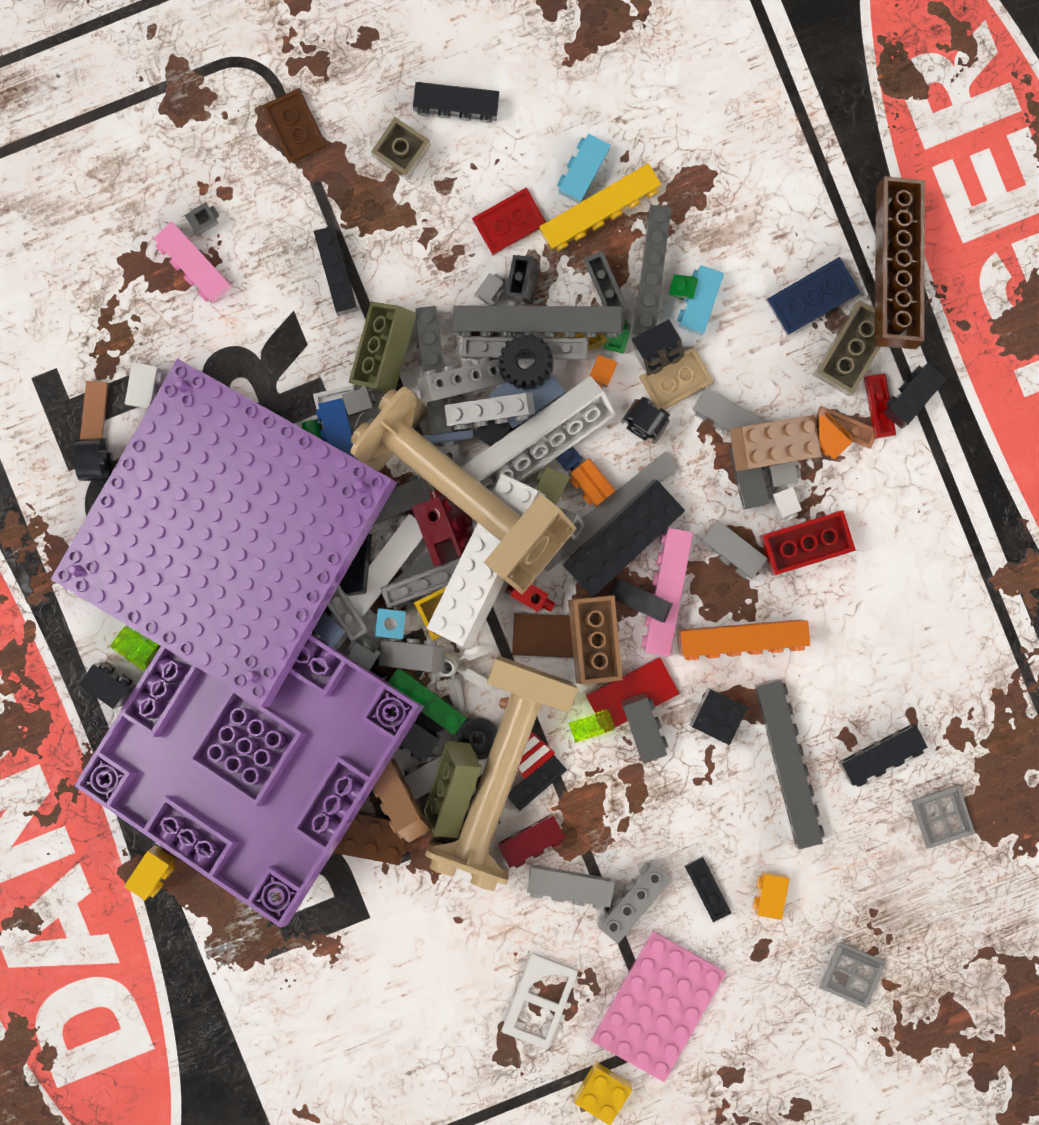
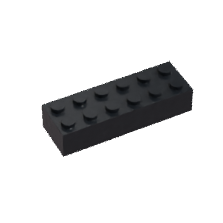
(623, 537)

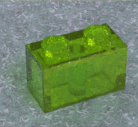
(135, 647)

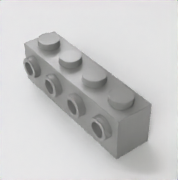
(460, 380)
(489, 410)
(571, 886)
(634, 901)

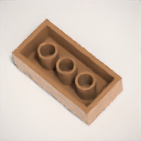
(775, 442)
(595, 639)
(400, 804)

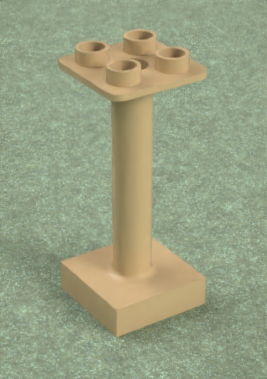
(526, 540)
(528, 691)

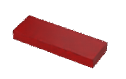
(877, 396)

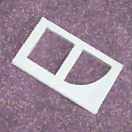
(535, 969)

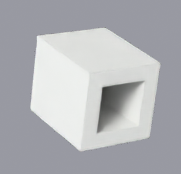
(786, 503)

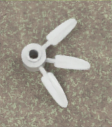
(451, 665)

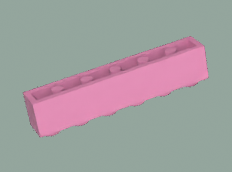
(669, 586)

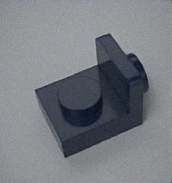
(569, 459)

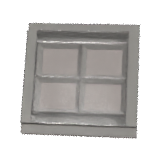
(942, 816)
(852, 974)

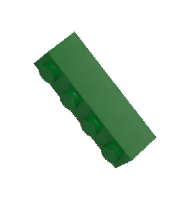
(434, 705)

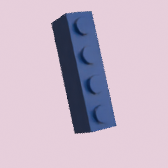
(336, 425)

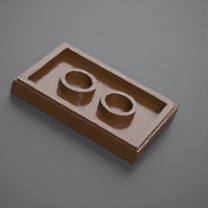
(294, 125)
(542, 635)

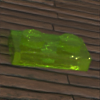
(591, 726)

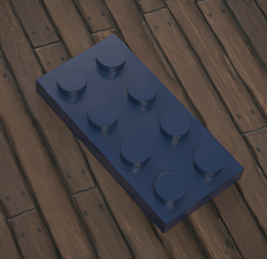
(813, 296)

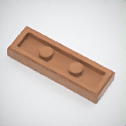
(94, 410)
(861, 433)

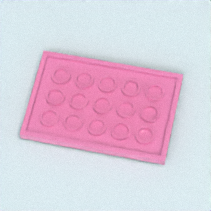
(658, 1006)

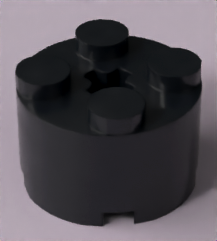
(646, 420)
(92, 459)
(478, 725)

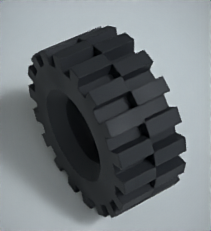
(526, 377)

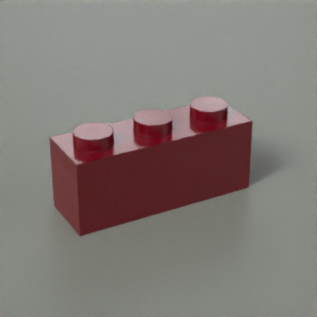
(531, 841)

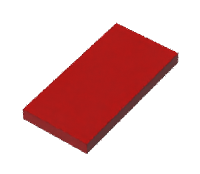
(648, 679)

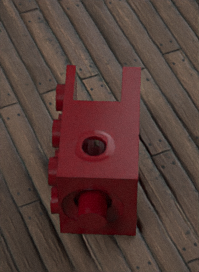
(443, 527)

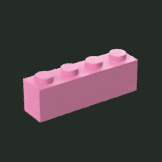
(192, 262)

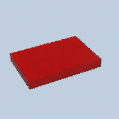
(509, 221)

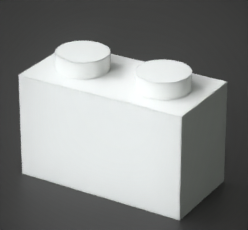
(143, 385)

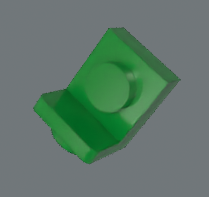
(619, 344)

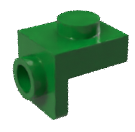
(683, 287)

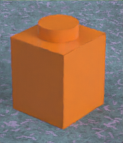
(603, 370)

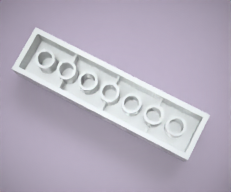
(543, 436)
(473, 583)

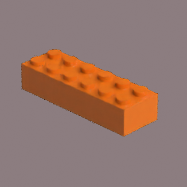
(742, 638)

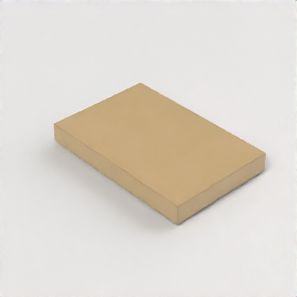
(677, 380)

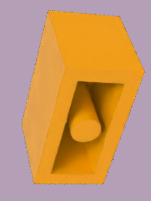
(771, 895)

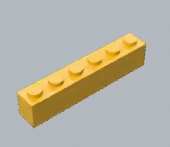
(600, 207)

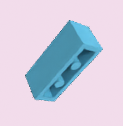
(583, 168)
(698, 310)

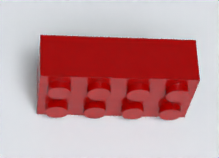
(807, 542)

